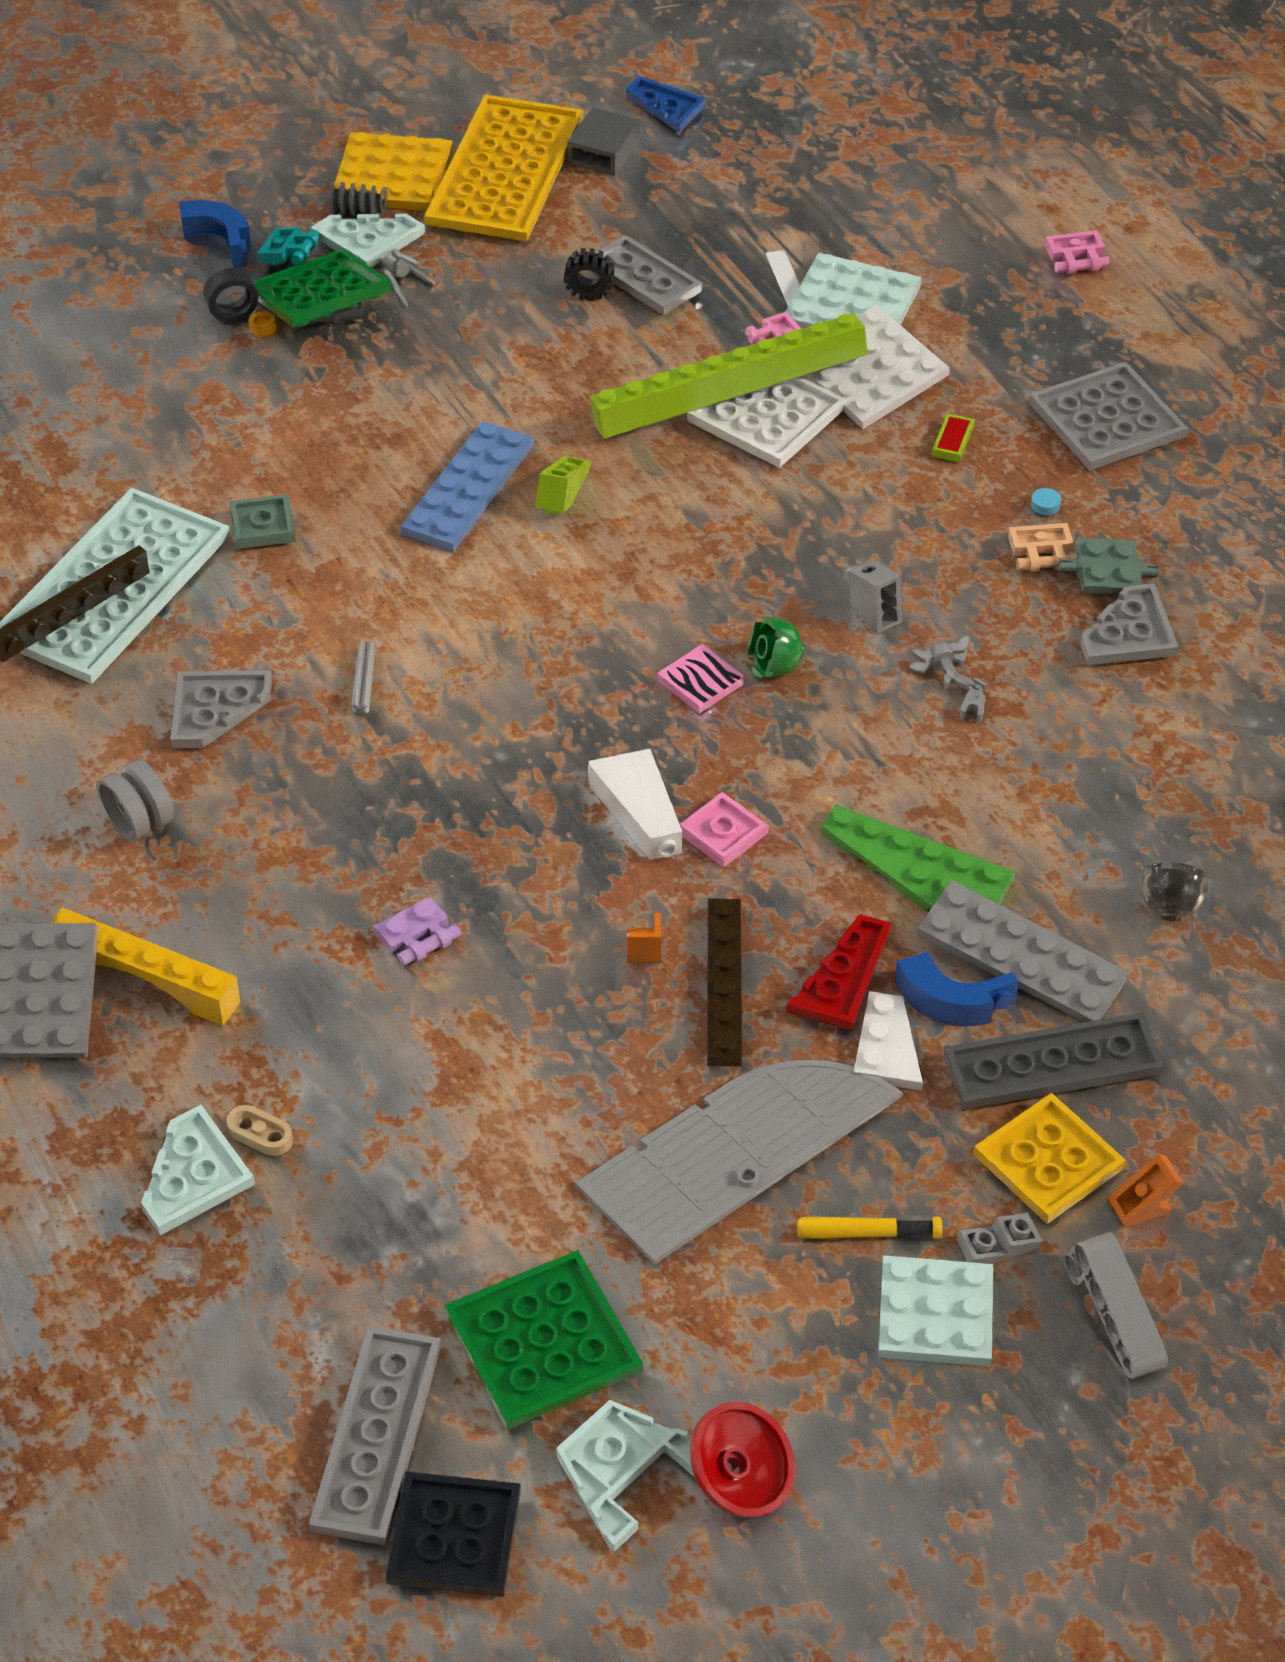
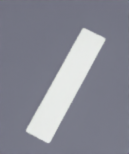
(784, 274)

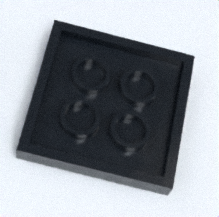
(454, 1534)

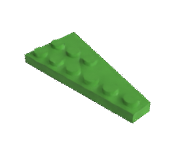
(911, 862)

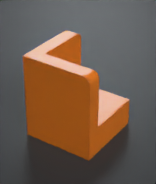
(645, 943)

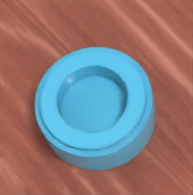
(1046, 501)

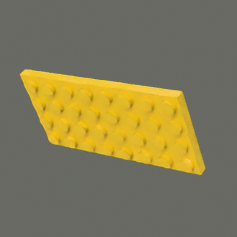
(504, 168)

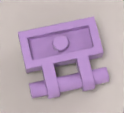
(412, 925)

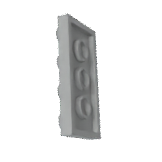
(649, 276)

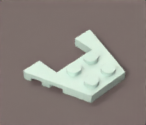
(610, 1455)

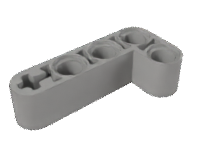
(1119, 1303)

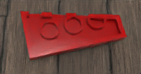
(843, 976)

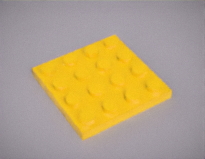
(404, 165)

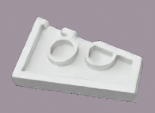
(887, 1043)

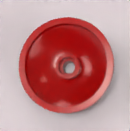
(758, 1456)

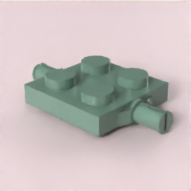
(1106, 565)

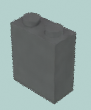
(603, 141)

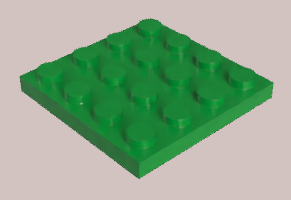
(320, 287)
(543, 1339)

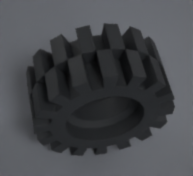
(591, 262)

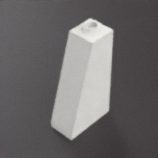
(638, 800)

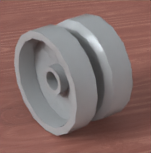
(135, 800)

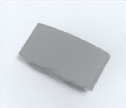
(1001, 1241)

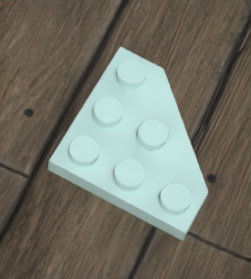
(368, 235)
(192, 1172)

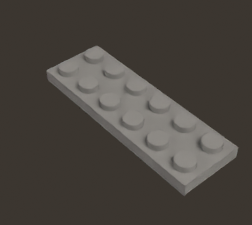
(1008, 943)
(375, 1436)

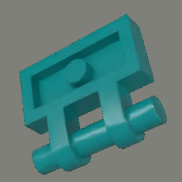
(288, 243)

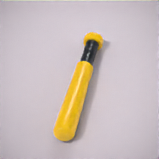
(865, 1227)

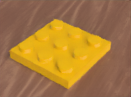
(1049, 1158)

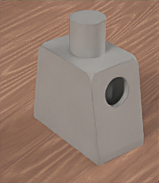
(875, 594)

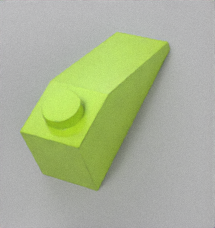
(560, 484)

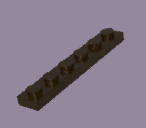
(73, 602)
(724, 983)

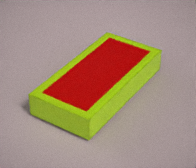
(953, 438)

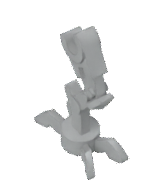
(941, 657)

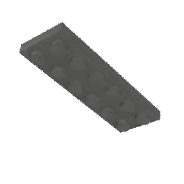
(1053, 1060)

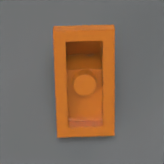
(1146, 1192)

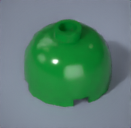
(775, 647)

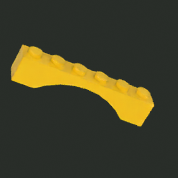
(196, 985)

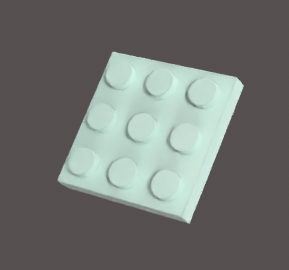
(936, 1311)

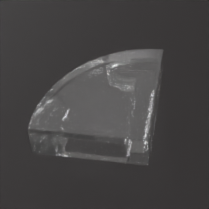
(184, 1264)

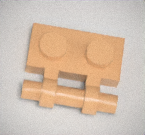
(1040, 539)

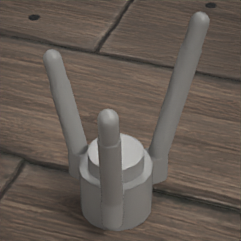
(399, 266)

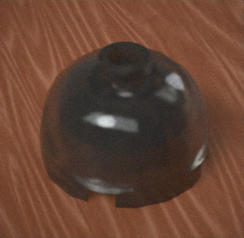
(1174, 891)

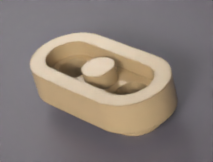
(261, 1132)

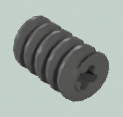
(356, 201)

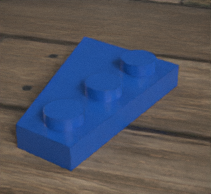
(665, 102)

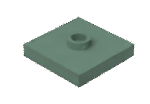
(262, 521)

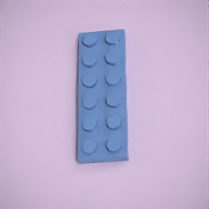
(467, 486)

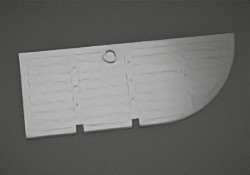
(732, 1150)

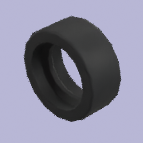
(224, 279)

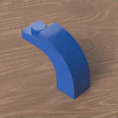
(219, 222)
(951, 1000)

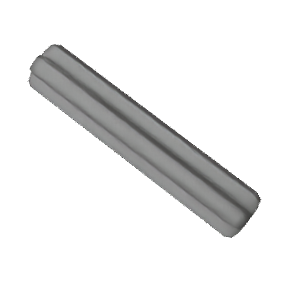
(363, 677)

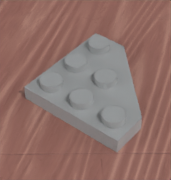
(1130, 629)
(214, 703)

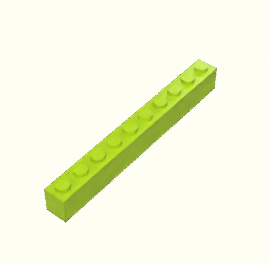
(728, 375)

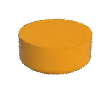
(262, 324)

